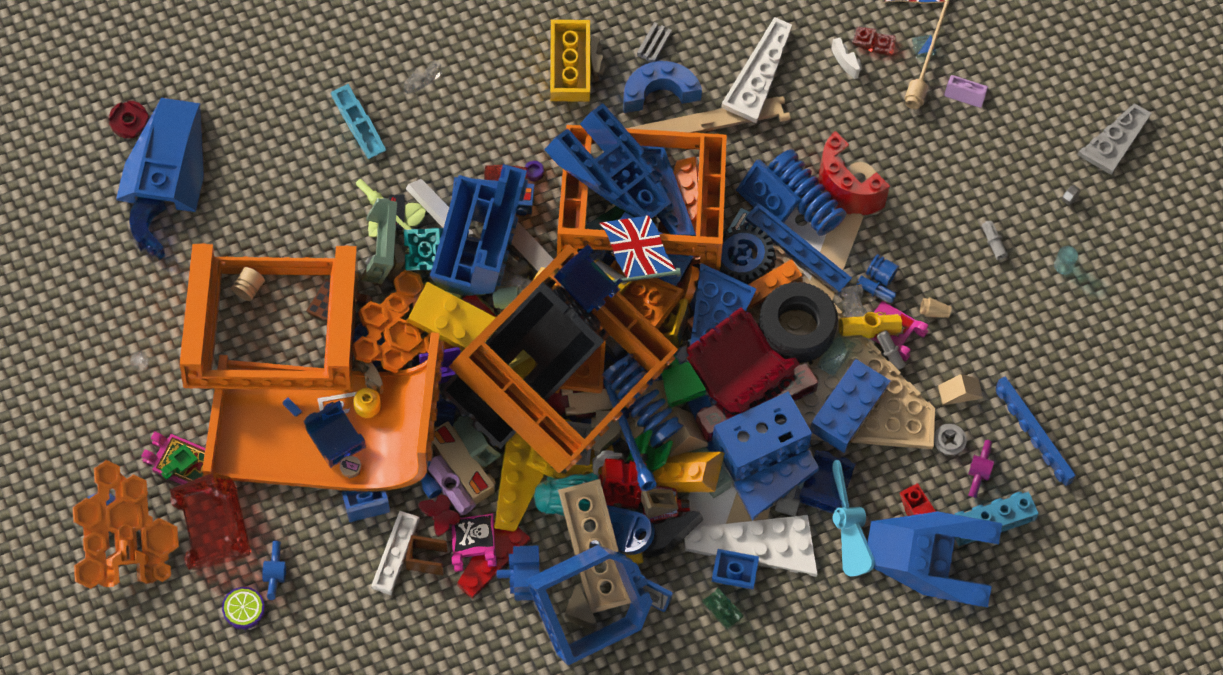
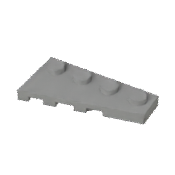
(1113, 143)

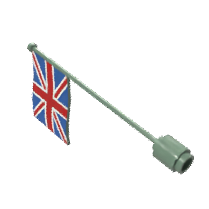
(636, 249)

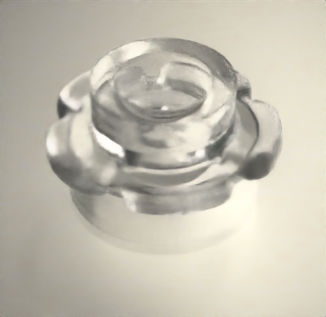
(139, 361)

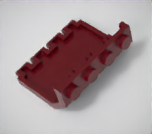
(738, 362)

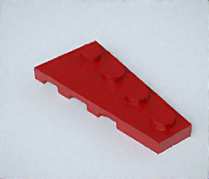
(478, 573)

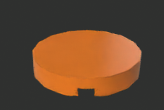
(688, 282)

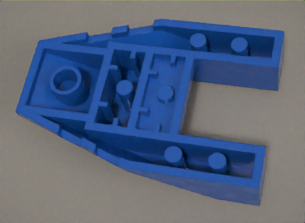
(619, 172)
(920, 552)

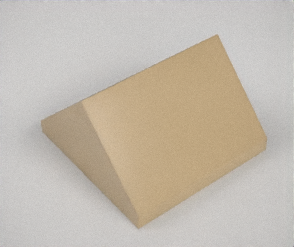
(688, 437)

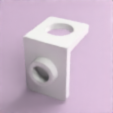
(598, 461)

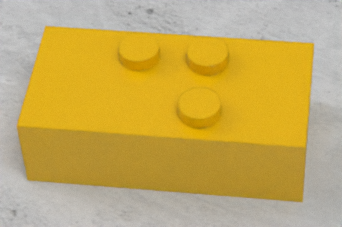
(570, 60)
(448, 315)

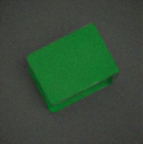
(655, 457)

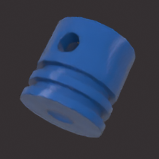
(882, 270)

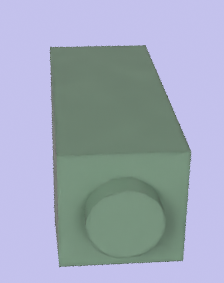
(476, 442)

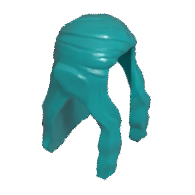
(547, 494)

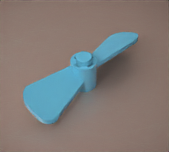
(856, 554)

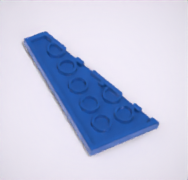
(674, 216)
(717, 299)

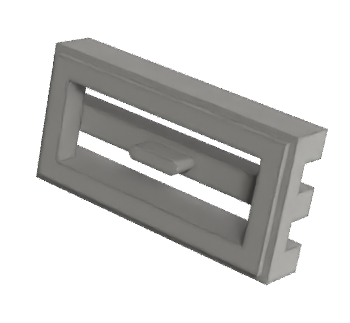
(655, 27)

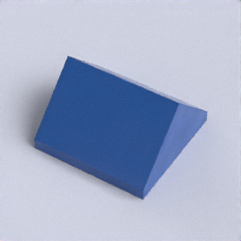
(365, 504)
(735, 569)

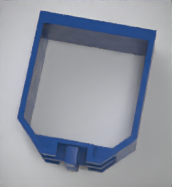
(632, 623)

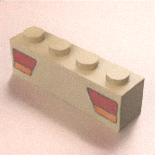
(470, 472)

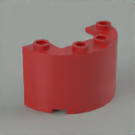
(843, 185)

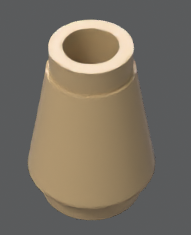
(934, 308)

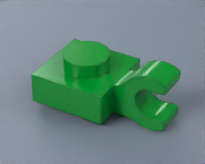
(180, 460)

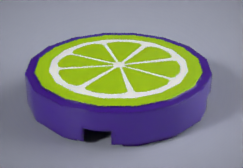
(243, 608)

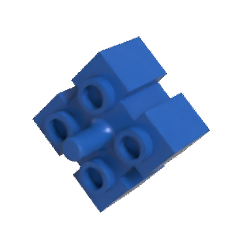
(522, 565)

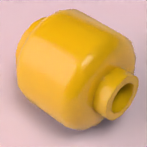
(367, 403)

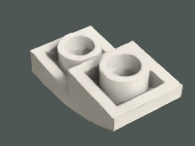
(846, 61)

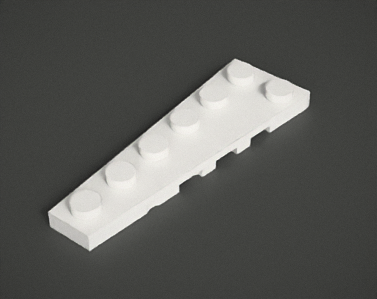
(754, 81)

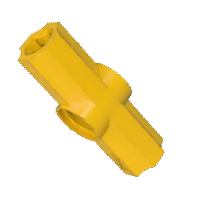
(869, 325)

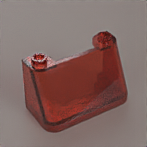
(212, 521)

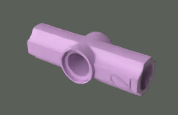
(457, 494)

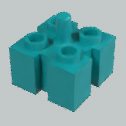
(422, 248)

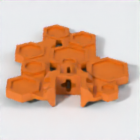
(401, 338)
(123, 519)

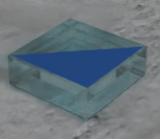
(922, 44)

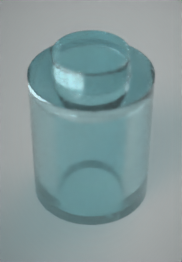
(1066, 260)

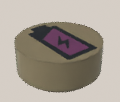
(350, 466)

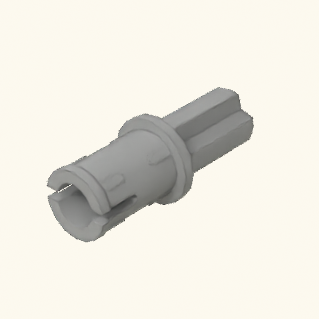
(994, 240)
(890, 349)

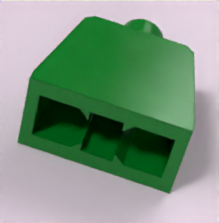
(681, 383)

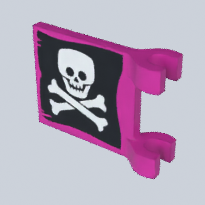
(472, 538)

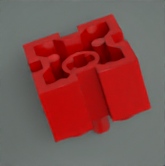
(620, 483)

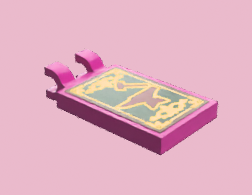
(167, 447)

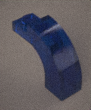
(141, 216)

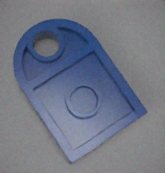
(626, 529)

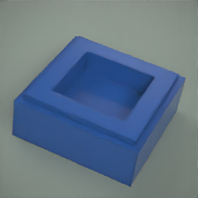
(291, 407)

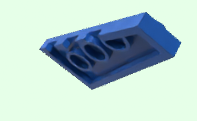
(772, 483)

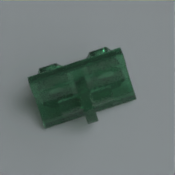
(722, 609)

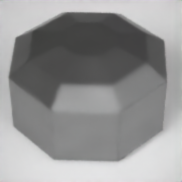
(1071, 195)

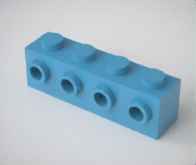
(1010, 512)

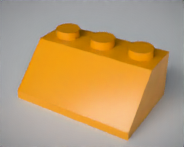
(691, 472)

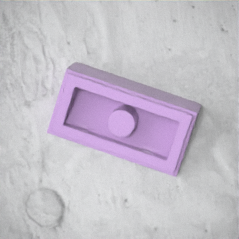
(966, 91)

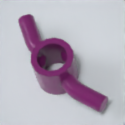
(980, 468)

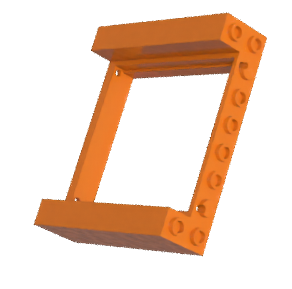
(710, 197)
(202, 319)
(525, 408)

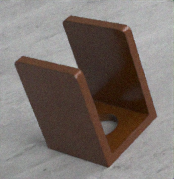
(428, 544)

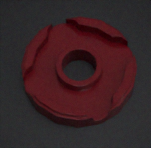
(130, 129)

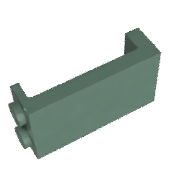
(384, 215)

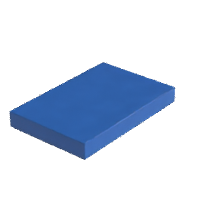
(767, 189)

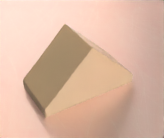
(960, 389)

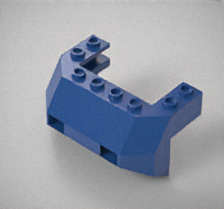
(471, 263)

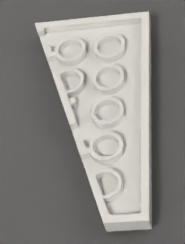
(777, 542)

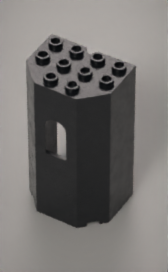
(553, 332)

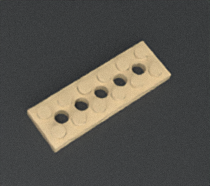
(581, 539)

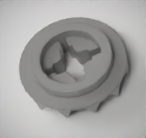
(949, 431)

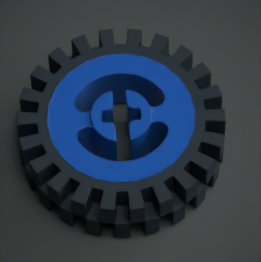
(738, 244)

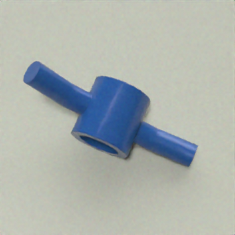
(274, 570)

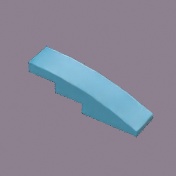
(358, 121)

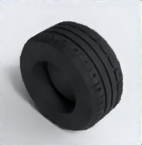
(803, 298)

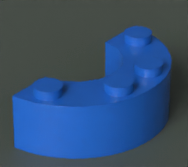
(660, 76)

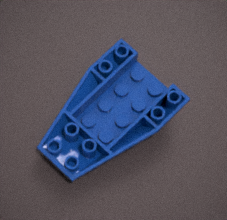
(167, 157)

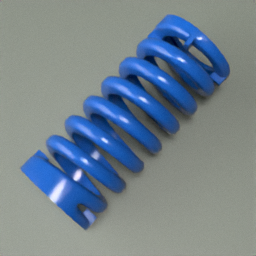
(812, 192)
(618, 374)

